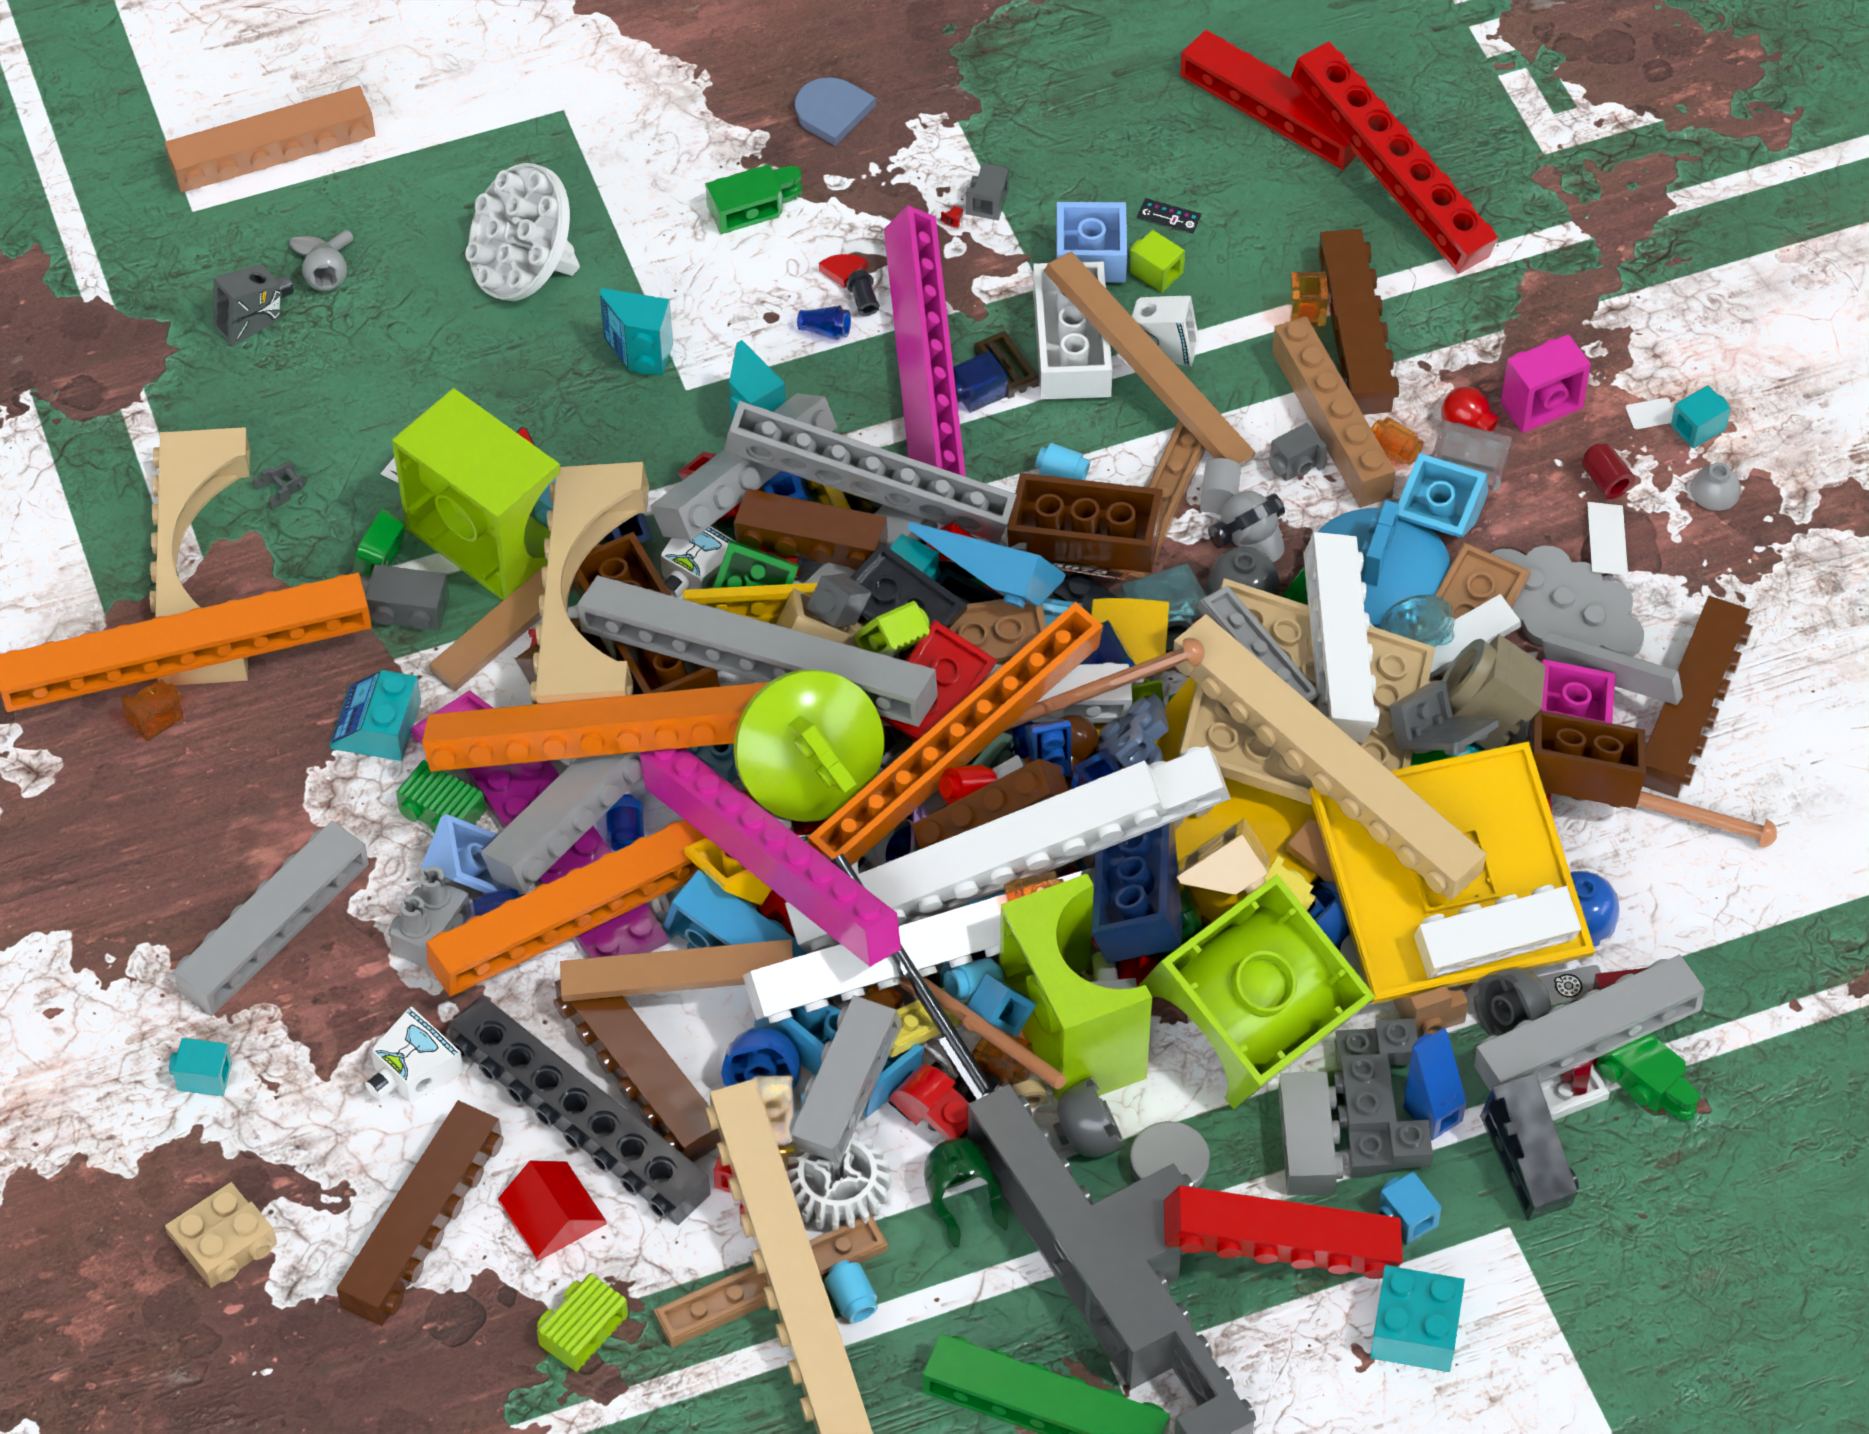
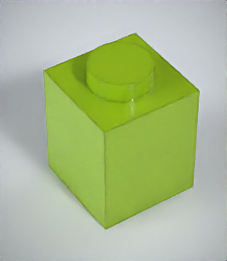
(1156, 261)

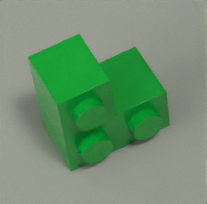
(752, 567)

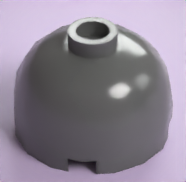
(1246, 567)
(1510, 998)
(1087, 1121)

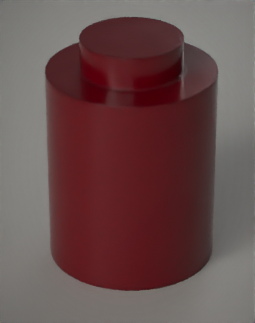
(1608, 470)

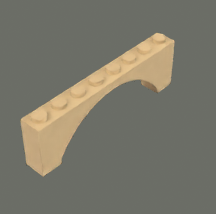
(191, 473)
(586, 508)

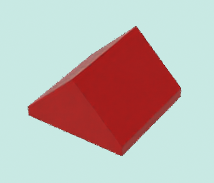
(549, 1207)

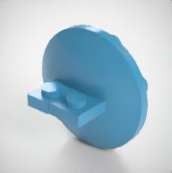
(1397, 556)

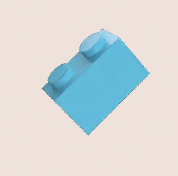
(1443, 496)

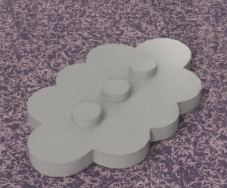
(1573, 602)

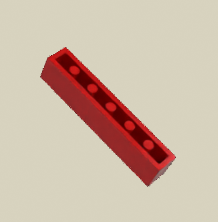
(1262, 95)
(1281, 1232)

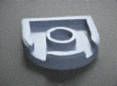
(832, 107)

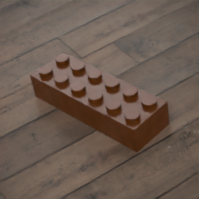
(650, 671)

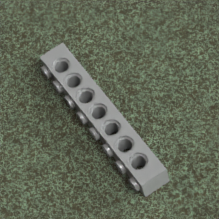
(869, 472)

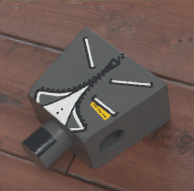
(247, 302)

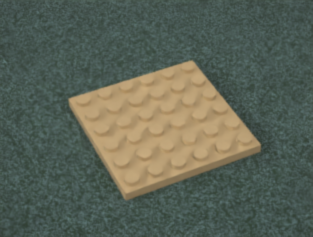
(1396, 662)

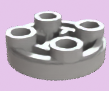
(1168, 1144)

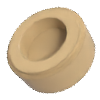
(1032, 1090)

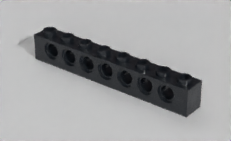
(487, 1023)

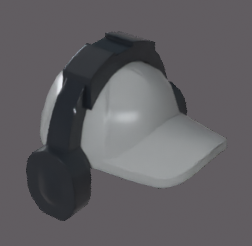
(1251, 522)

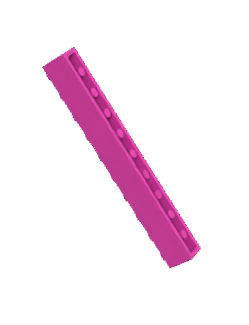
(923, 341)
(773, 853)

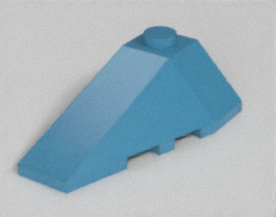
(1009, 571)

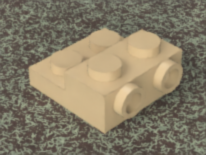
(222, 1235)

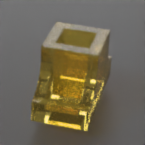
(779, 1105)

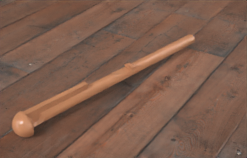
(1192, 651)
(1765, 833)
(977, 1024)

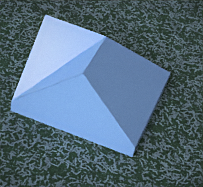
(457, 852)

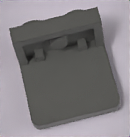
(1426, 722)

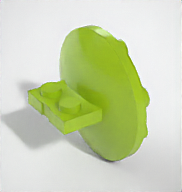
(808, 744)

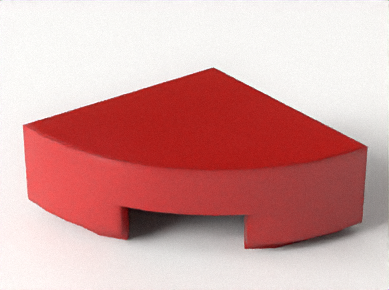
(841, 266)

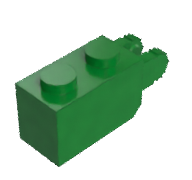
(751, 196)
(1651, 1076)

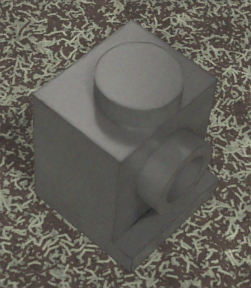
(988, 192)
(1297, 452)

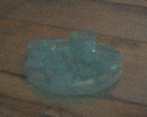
(1421, 619)

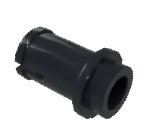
(860, 285)

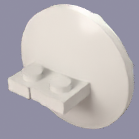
(520, 233)

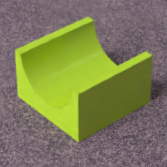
(472, 492)
(1261, 987)
(1075, 1023)

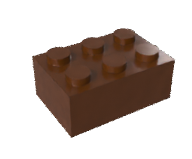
(1588, 758)

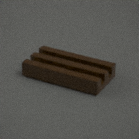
(1018, 384)

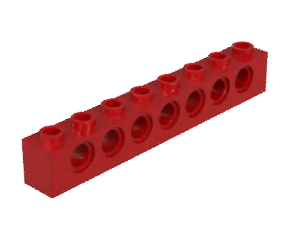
(1394, 157)

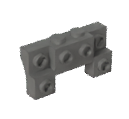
(1368, 1109)

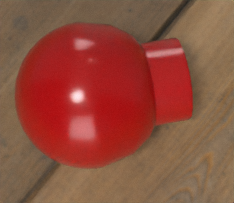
(1468, 407)

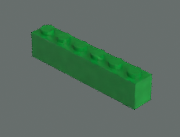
(1031, 1394)

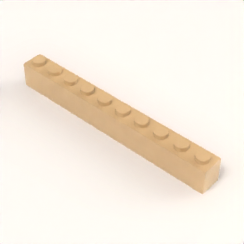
(1332, 761)
(786, 1260)

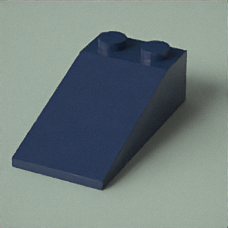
(1137, 896)

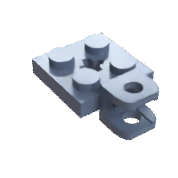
(1135, 735)

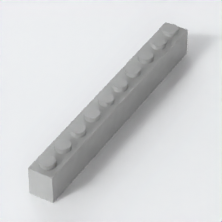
(750, 646)

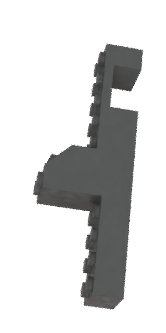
(1109, 1260)

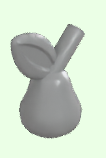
(323, 265)

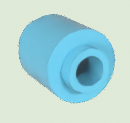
(1062, 462)
(964, 979)
(851, 1291)

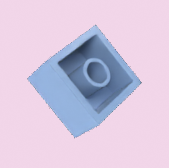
(1094, 235)

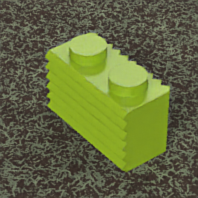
(894, 630)
(581, 1321)

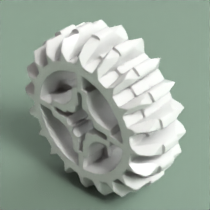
(848, 1198)

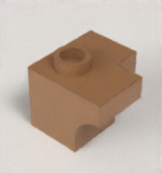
(1434, 1009)

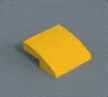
(1138, 622)

